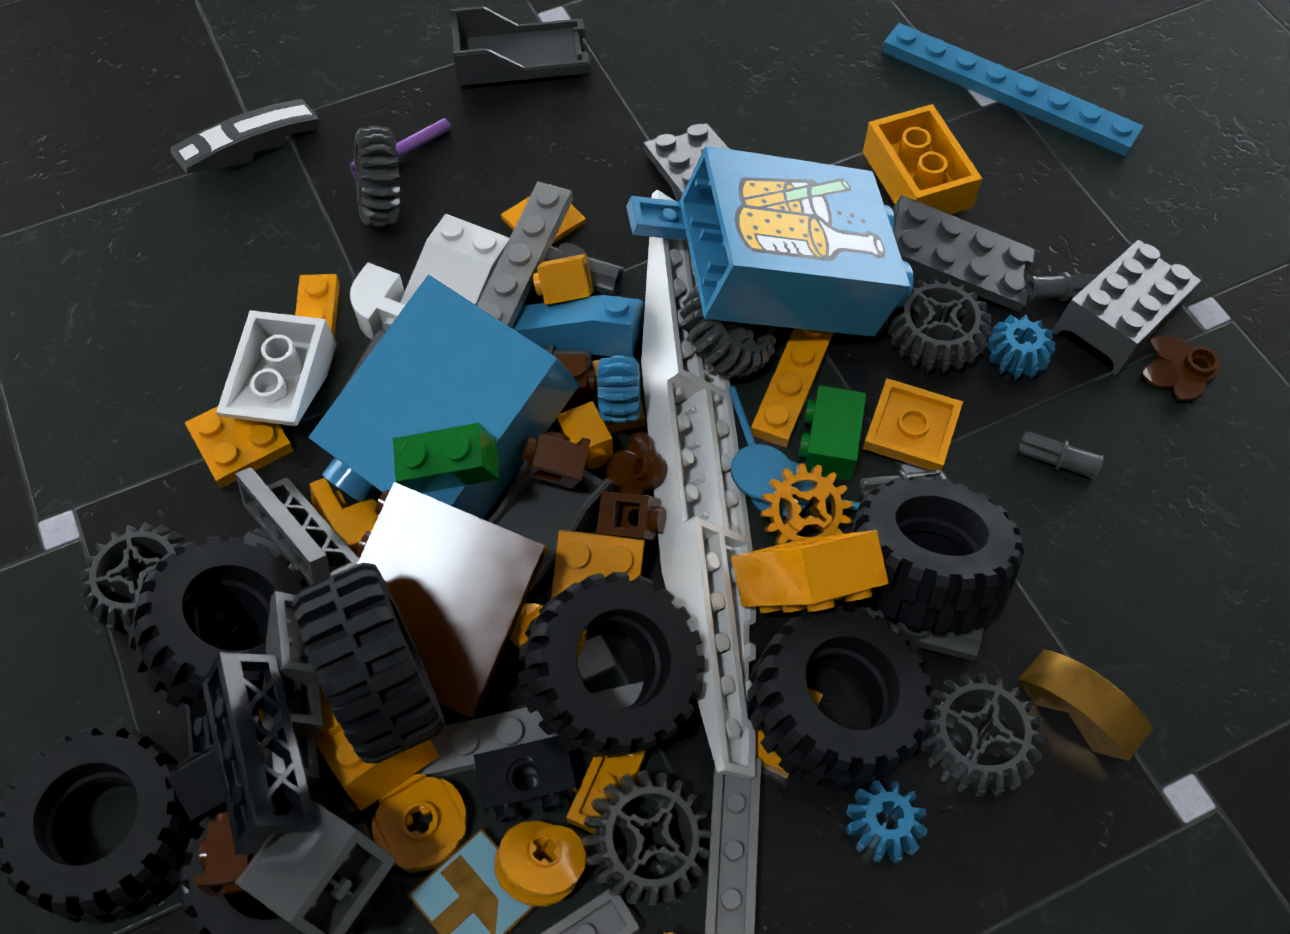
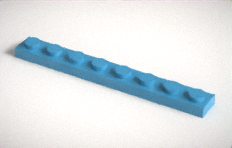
(1013, 89)

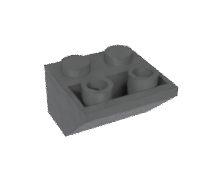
(317, 876)

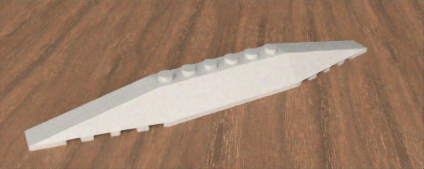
(705, 511)

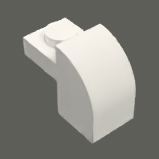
(376, 298)

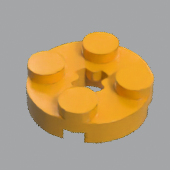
(445, 833)

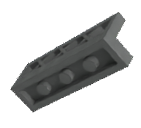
(286, 532)

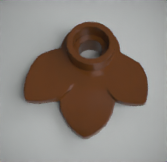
(1181, 367)
(637, 467)

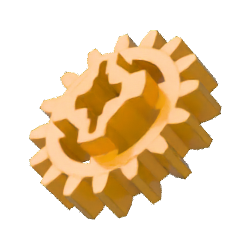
(817, 494)

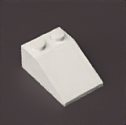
(458, 257)
(277, 368)

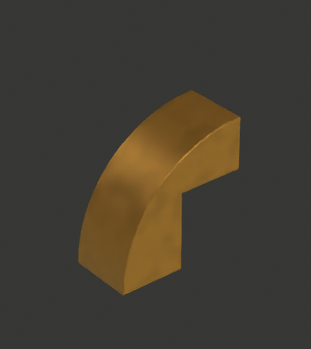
(1097, 707)

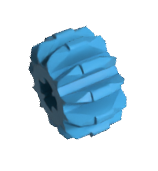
(1020, 347)
(618, 389)
(906, 818)

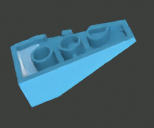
(592, 323)

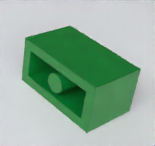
(834, 431)
(446, 458)

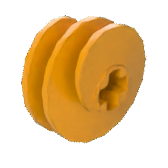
(539, 862)

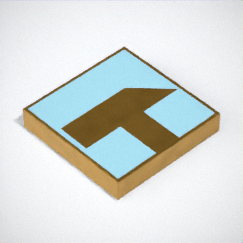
(466, 894)

